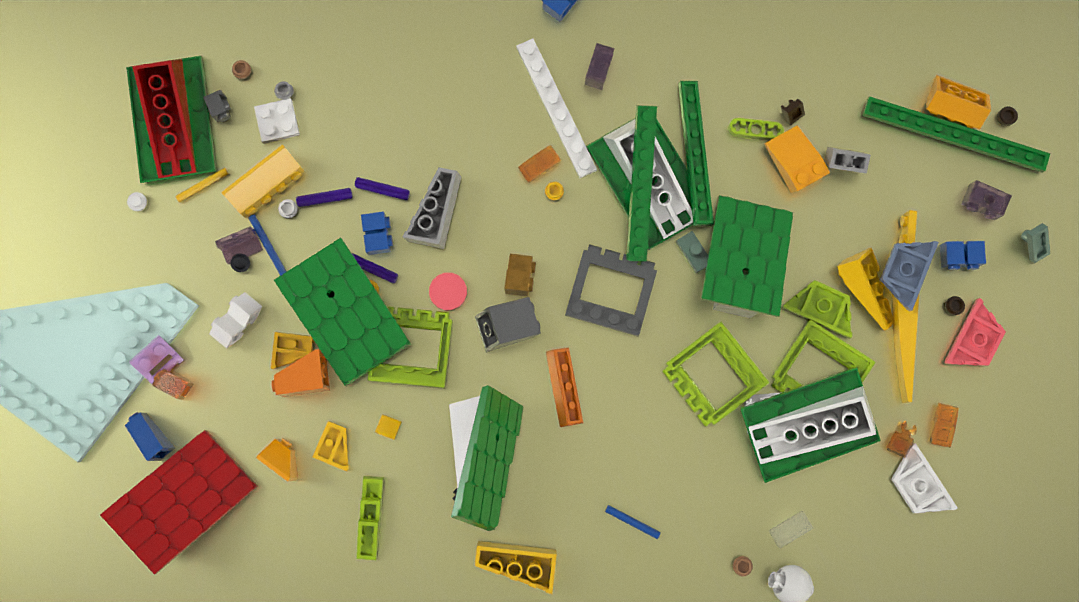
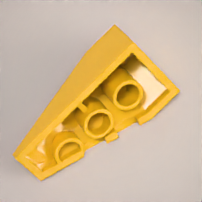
(861, 277)

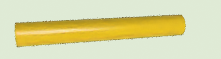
(202, 184)

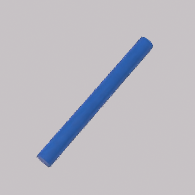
(267, 244)

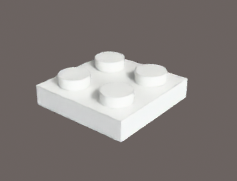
(276, 120)

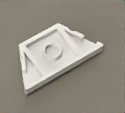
(921, 485)

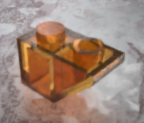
(172, 383)

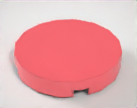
(448, 291)

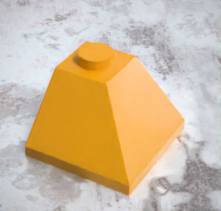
(280, 459)

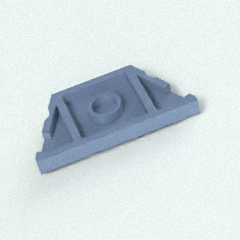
(907, 270)

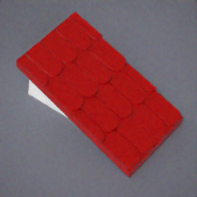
(179, 501)

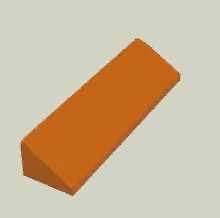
(564, 387)

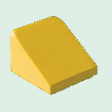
(388, 427)

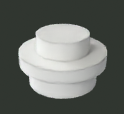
(137, 201)
(287, 208)

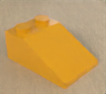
(796, 159)

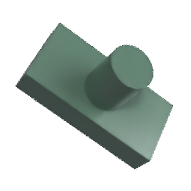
(1037, 242)
(693, 251)

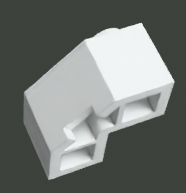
(230, 326)

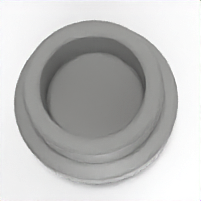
(283, 90)

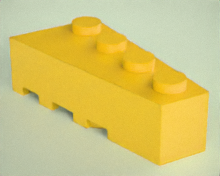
(519, 563)

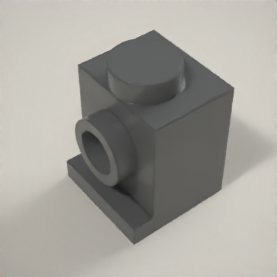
(218, 106)

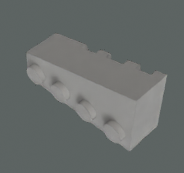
(435, 211)

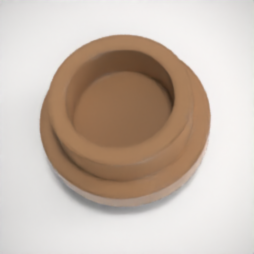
(241, 69)
(742, 566)

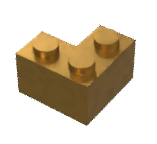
(518, 275)

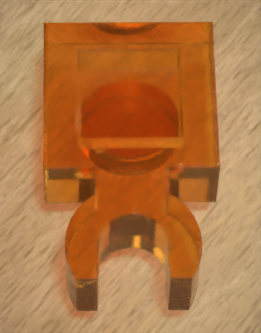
(902, 442)

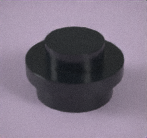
(240, 262)

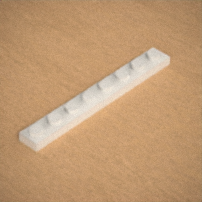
(556, 108)

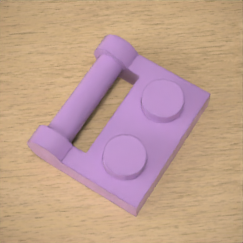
(152, 355)

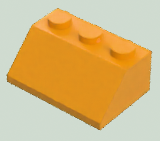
(958, 102)

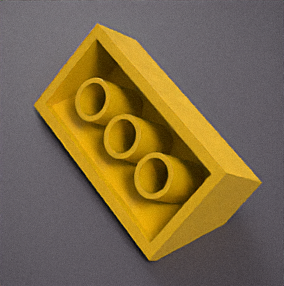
(263, 182)

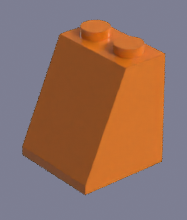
(303, 376)

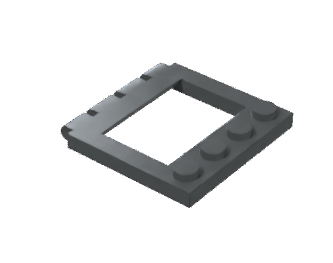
(603, 315)

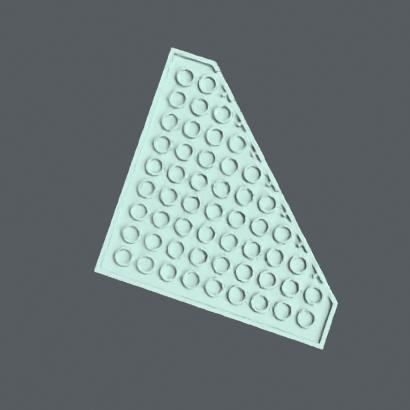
(70, 358)

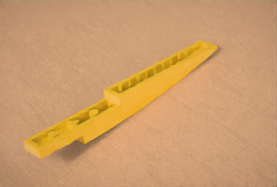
(905, 322)

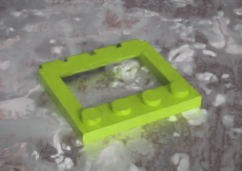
(826, 343)
(734, 356)
(418, 375)

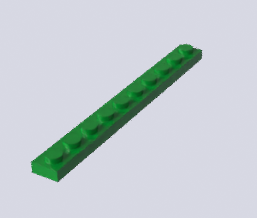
(956, 134)

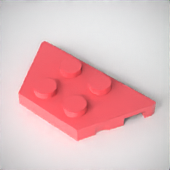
(977, 338)

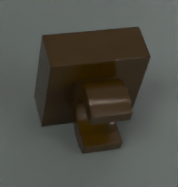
(793, 111)

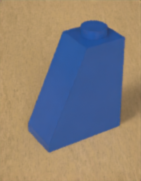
(148, 437)

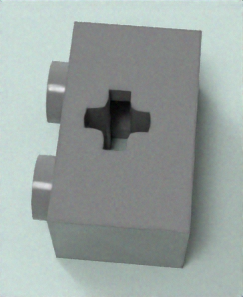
(847, 160)

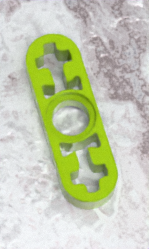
(742, 123)

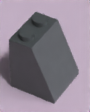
(507, 323)

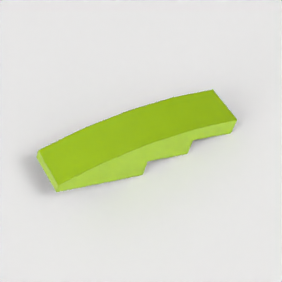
(370, 518)

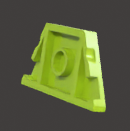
(823, 306)

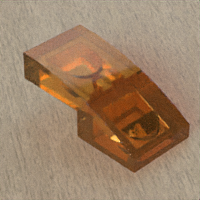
(539, 163)
(945, 425)

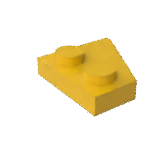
(290, 348)
(333, 446)

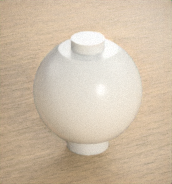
(791, 584)

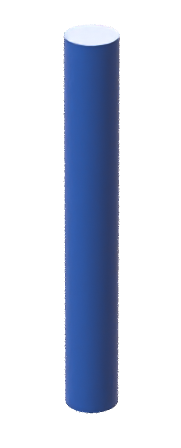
(633, 522)

